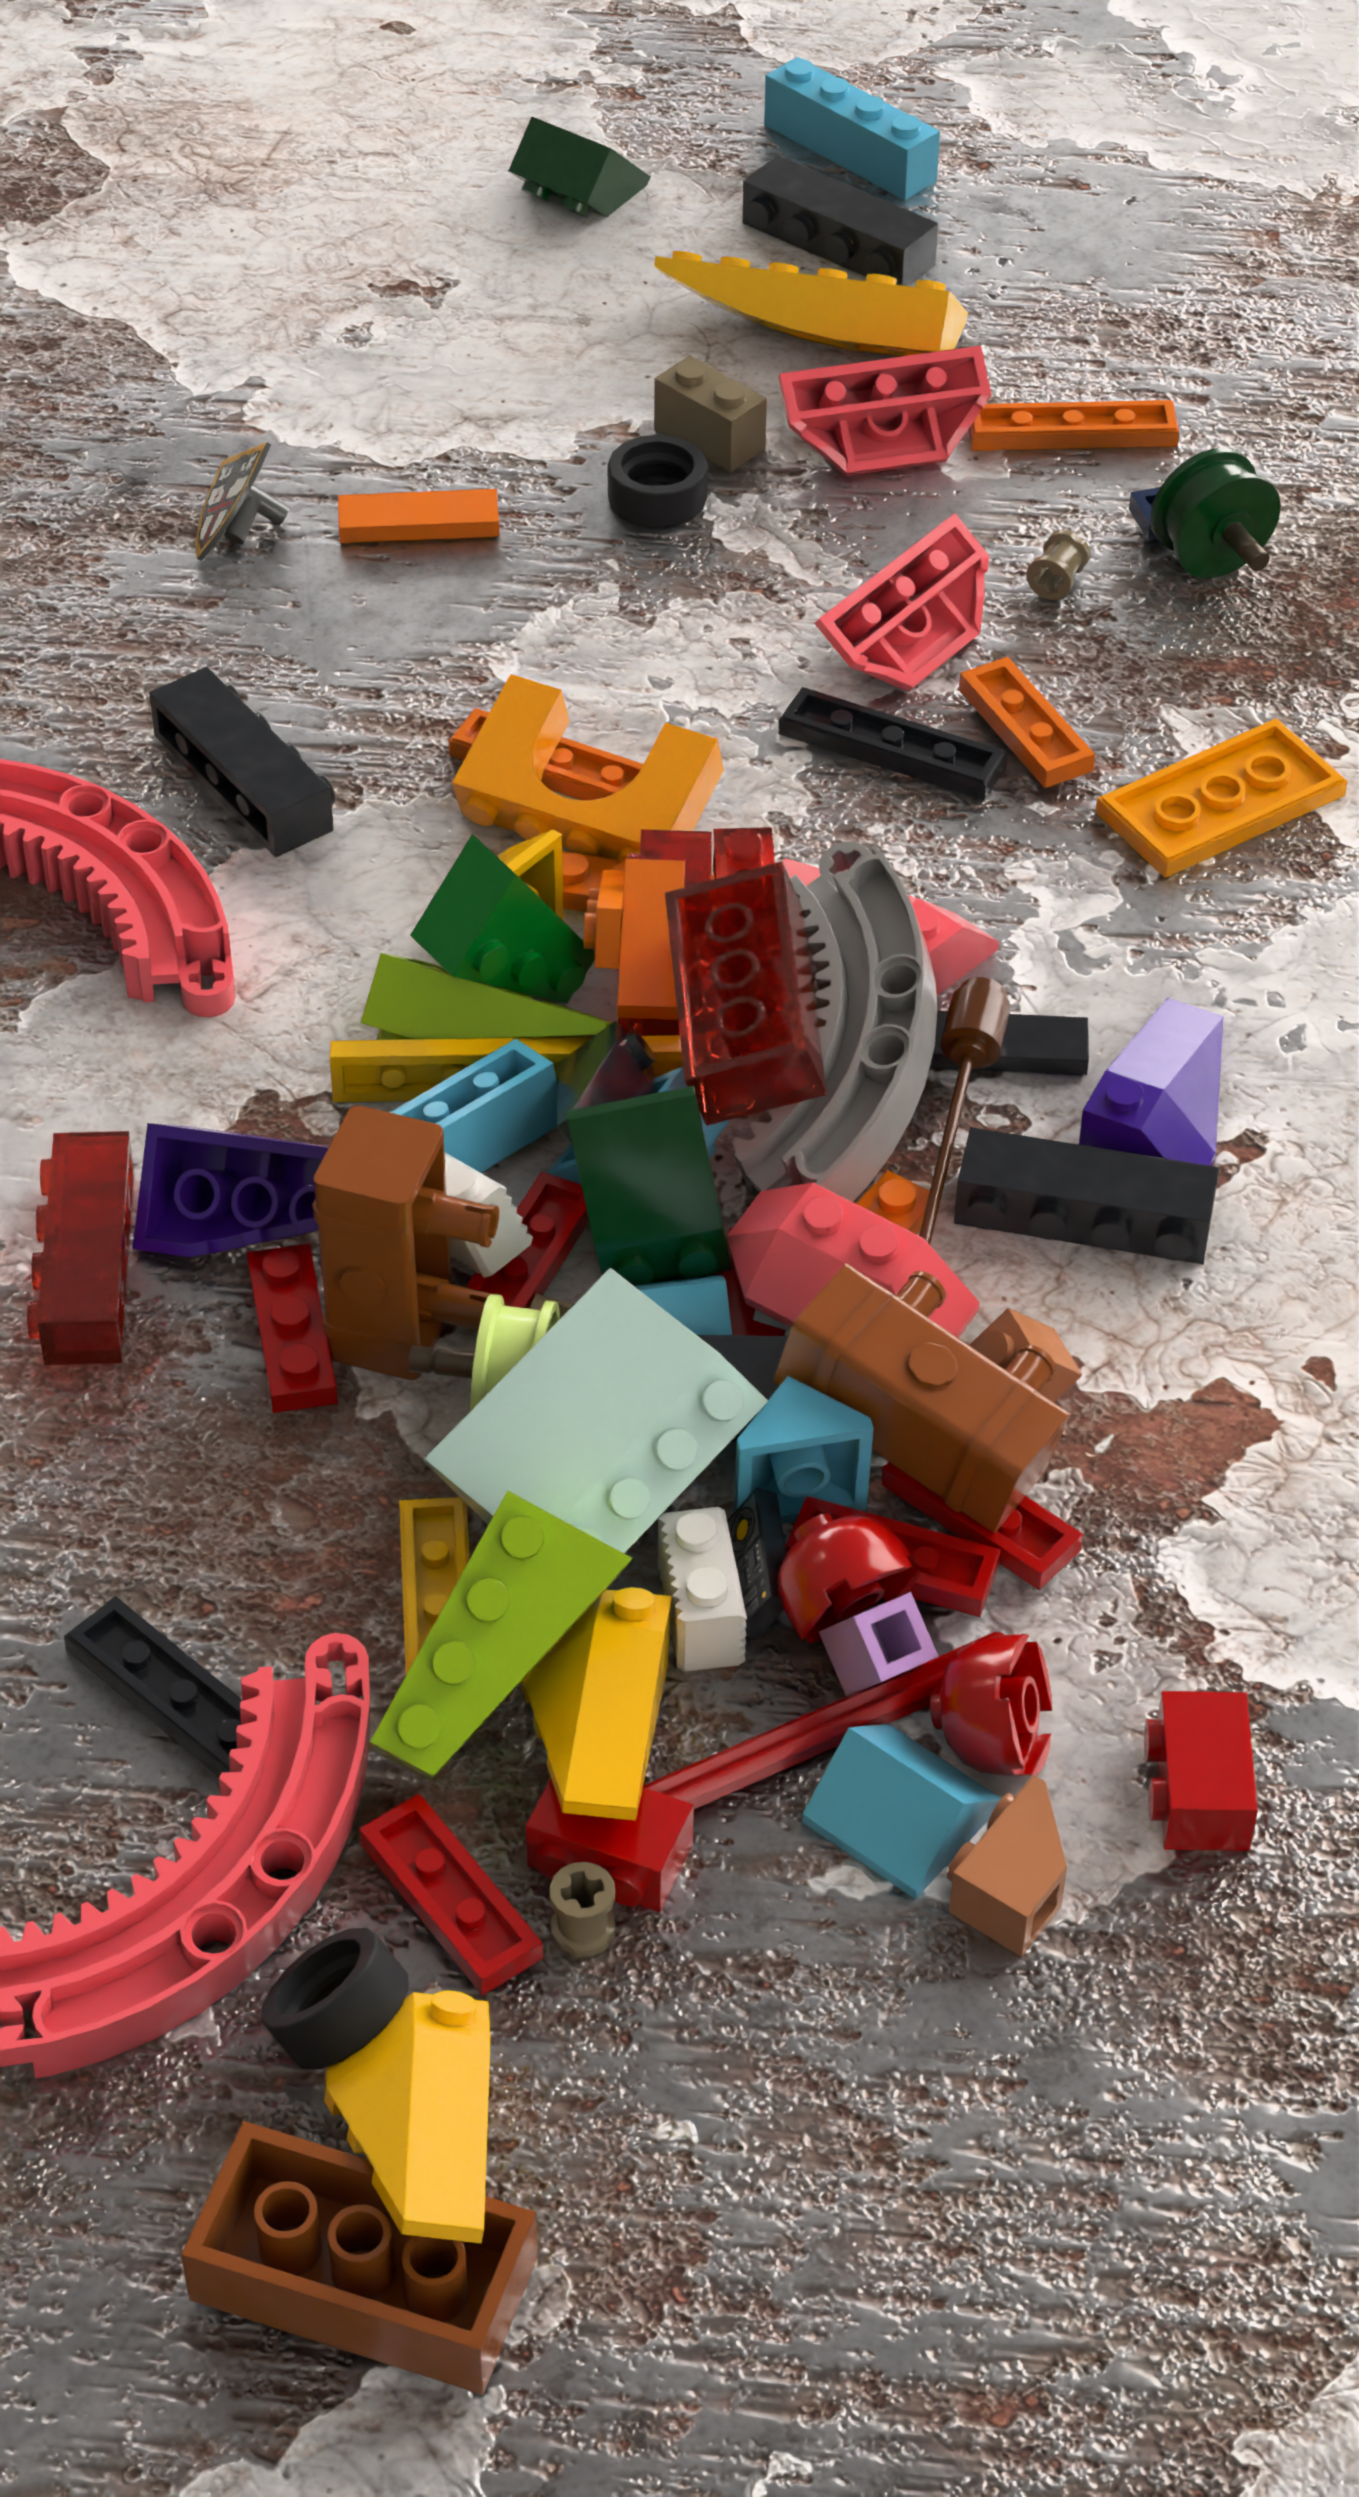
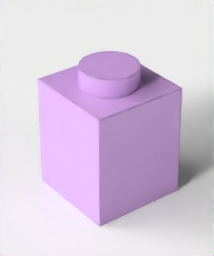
(878, 1644)

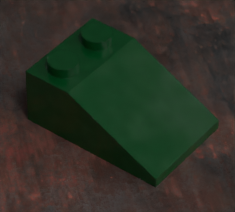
(650, 1187)

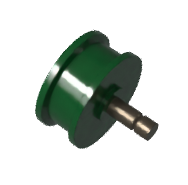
(1216, 513)

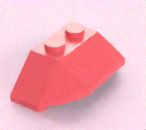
(887, 409)
(913, 609)
(804, 1234)

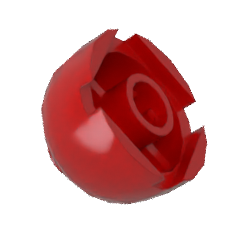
(841, 1571)
(994, 1704)

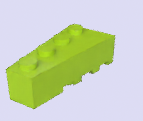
(503, 1616)

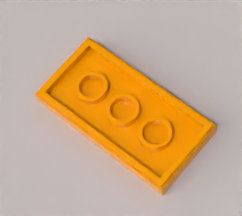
(1220, 797)

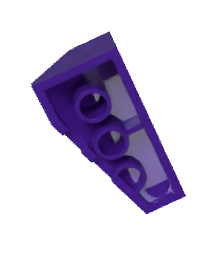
(222, 1190)

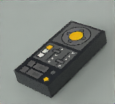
(758, 1556)

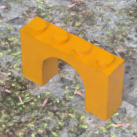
(507, 762)

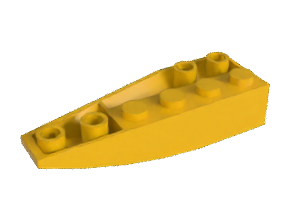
(827, 306)

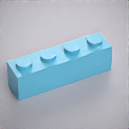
(851, 128)
(491, 1105)

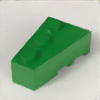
(500, 931)

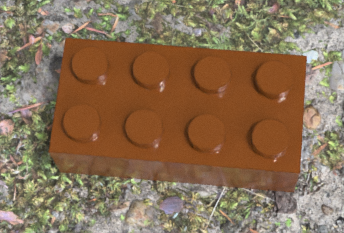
(312, 2251)

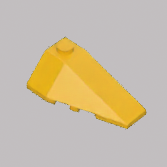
(601, 1701)
(422, 2113)

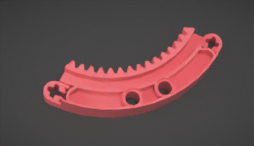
(126, 873)
(140, 1964)

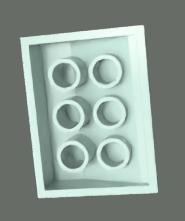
(600, 1418)

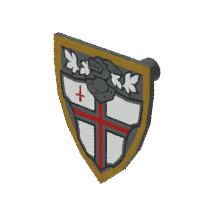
(236, 501)

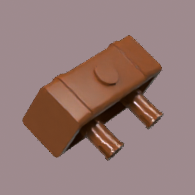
(387, 1241)
(933, 1400)

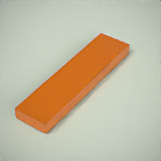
(1075, 425)
(572, 769)

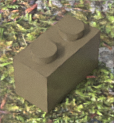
(710, 412)

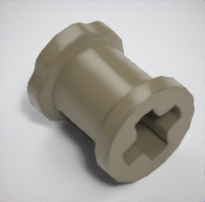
(1054, 571)
(583, 1905)

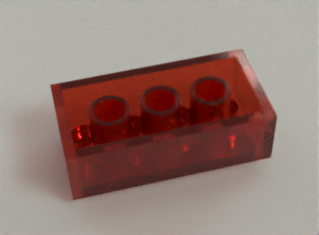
(744, 994)

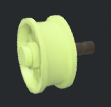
(501, 1342)

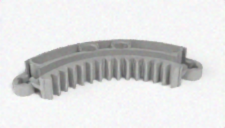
(872, 1029)

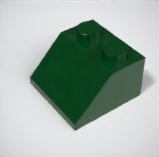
(574, 169)

